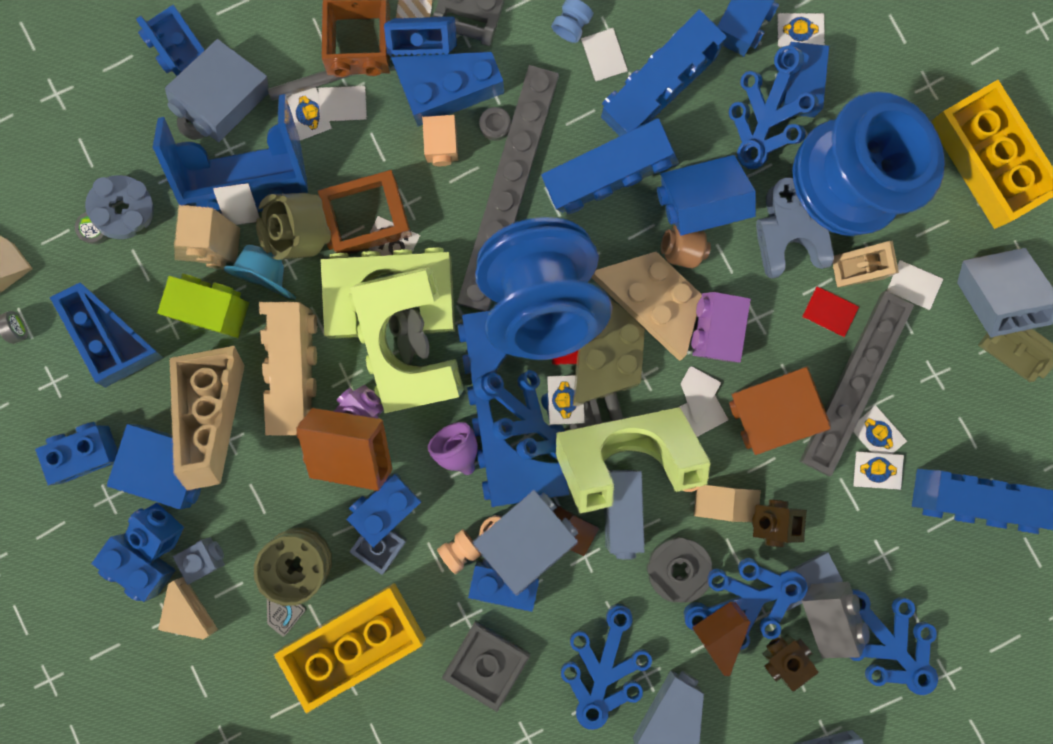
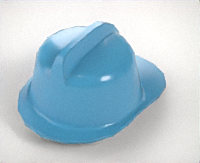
(260, 268)

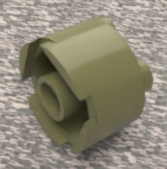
(292, 225)

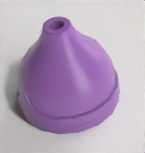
(455, 448)

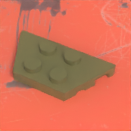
(611, 359)

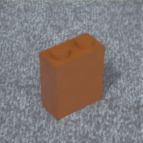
(780, 411)
(345, 448)

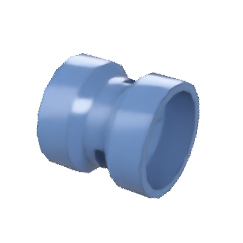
(572, 20)

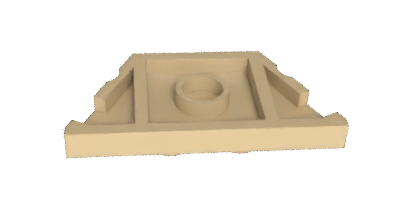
(655, 298)

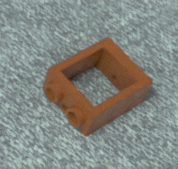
(353, 63)
(401, 226)

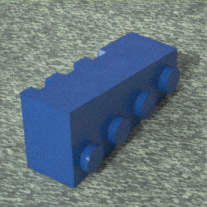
(664, 75)
(610, 167)
(983, 498)

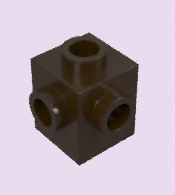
(779, 523)
(789, 661)

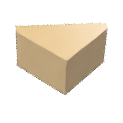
(865, 264)
(726, 503)
(184, 612)

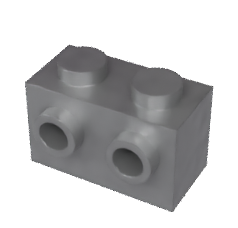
(836, 620)

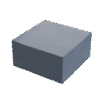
(380, 555)

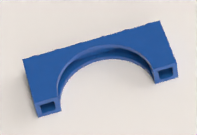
(507, 474)

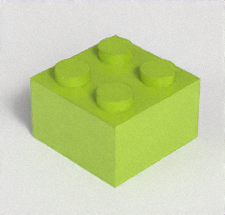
(206, 307)

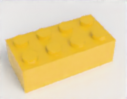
(996, 154)
(350, 647)

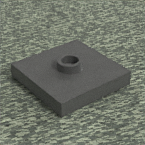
(486, 666)

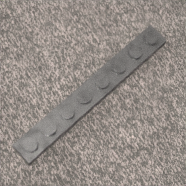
(512, 172)

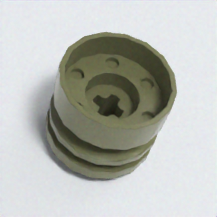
(277, 576)

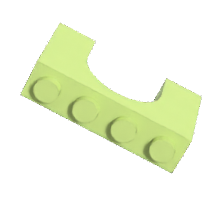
(342, 273)
(397, 383)
(660, 434)

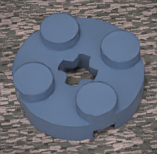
(109, 191)

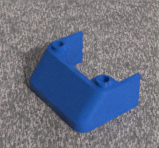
(266, 171)

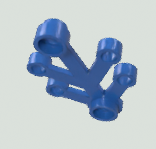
(768, 113)
(531, 415)
(753, 599)
(895, 648)
(604, 672)

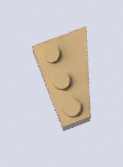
(206, 237)

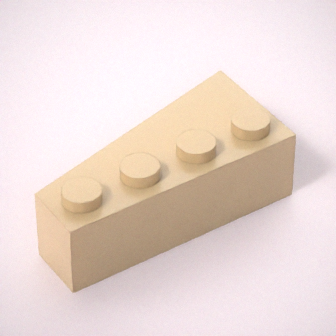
(288, 365)
(203, 412)

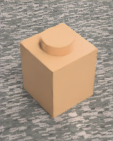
(440, 139)

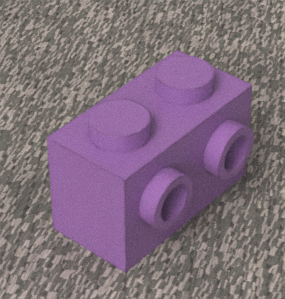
(720, 327)

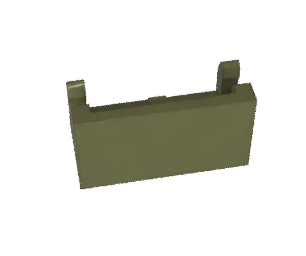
(1022, 351)

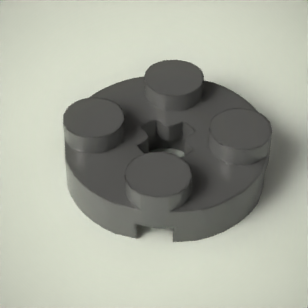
(678, 588)

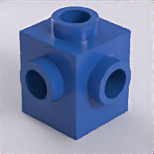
(153, 531)

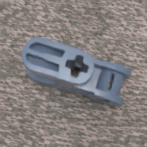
(788, 224)

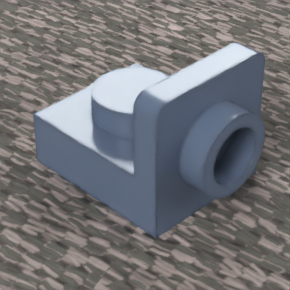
(199, 560)

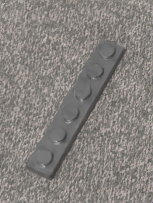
(857, 382)

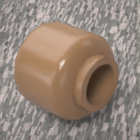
(685, 249)

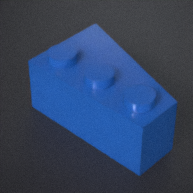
(447, 82)
(102, 337)

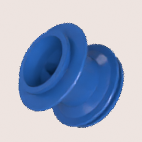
(869, 165)
(541, 288)

